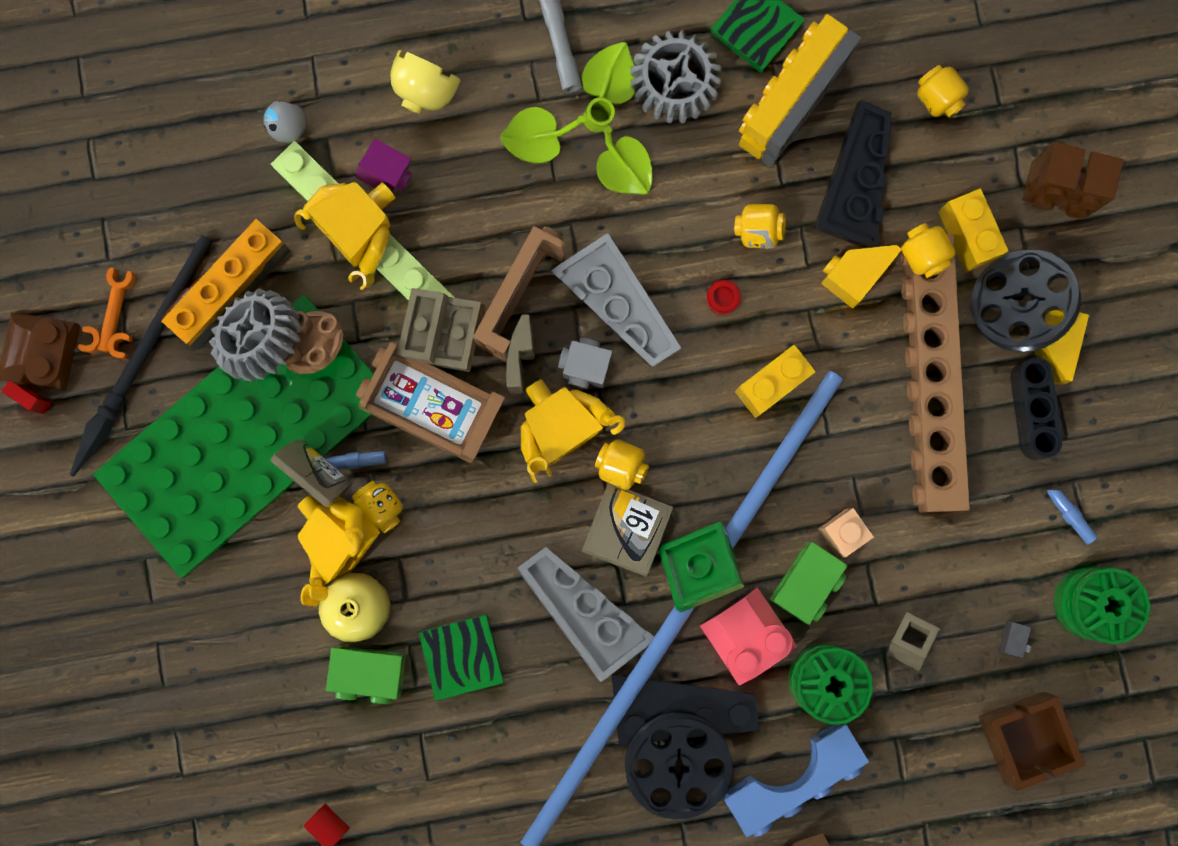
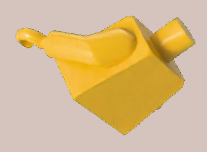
(352, 224)
(561, 425)
(334, 542)

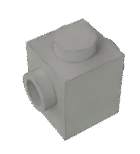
(585, 364)

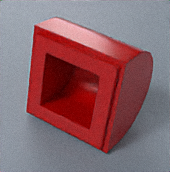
(326, 826)

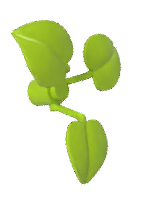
(622, 167)

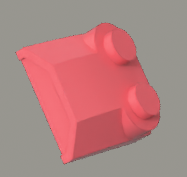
(749, 637)

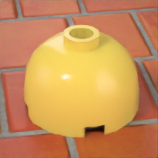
(421, 83)
(369, 611)

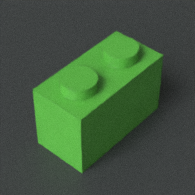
(809, 583)
(366, 673)

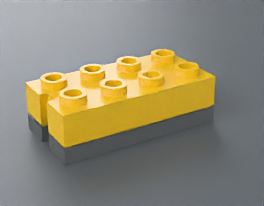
(797, 89)

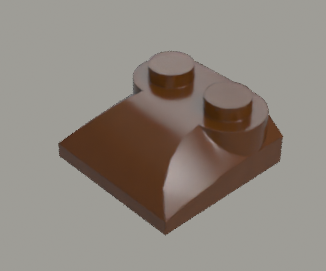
(38, 351)

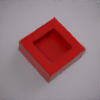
(26, 397)

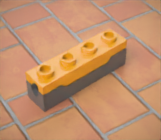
(234, 273)

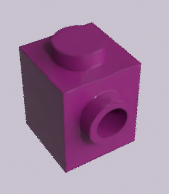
(384, 166)

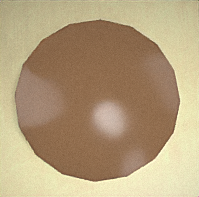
(319, 343)

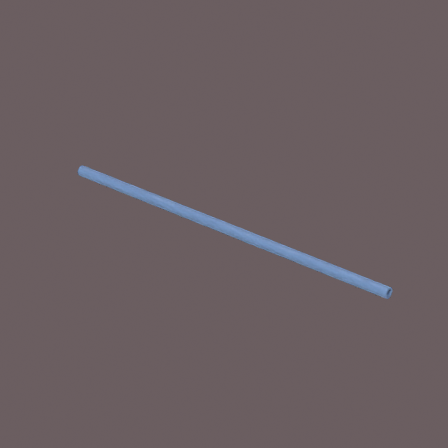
(675, 619)

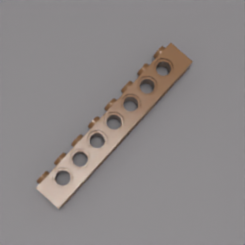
(946, 391)

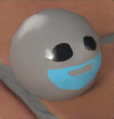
(285, 121)

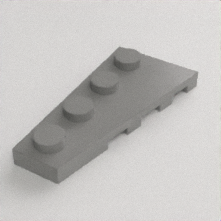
(614, 293)
(591, 622)

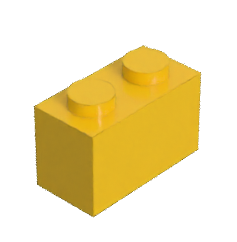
(974, 229)
(774, 381)

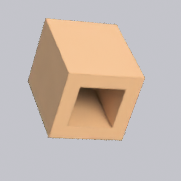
(845, 533)

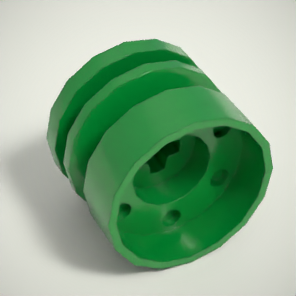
(1085, 593)
(811, 674)

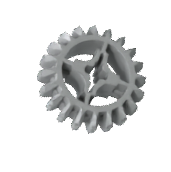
(652, 62)
(255, 335)

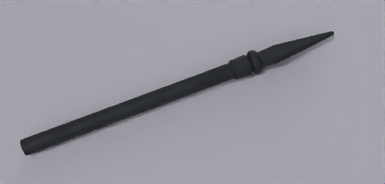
(100, 426)

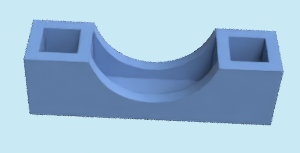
(833, 757)

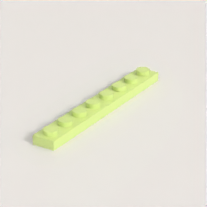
(397, 263)

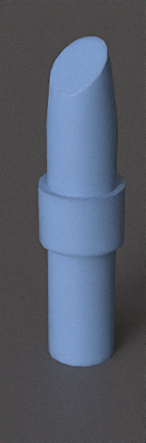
(357, 460)
(1072, 516)

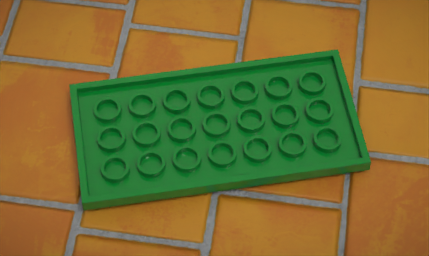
(207, 459)

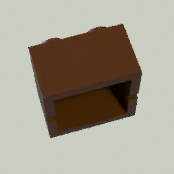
(1058, 180)
(1029, 737)

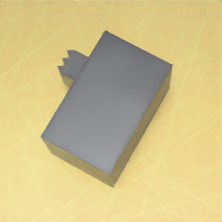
(1015, 639)

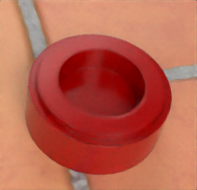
(723, 297)

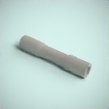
(565, 61)

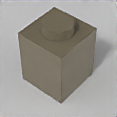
(913, 641)

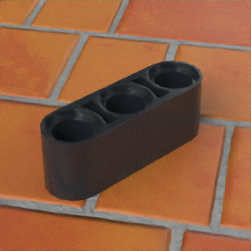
(1044, 394)

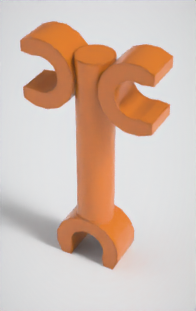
(107, 339)

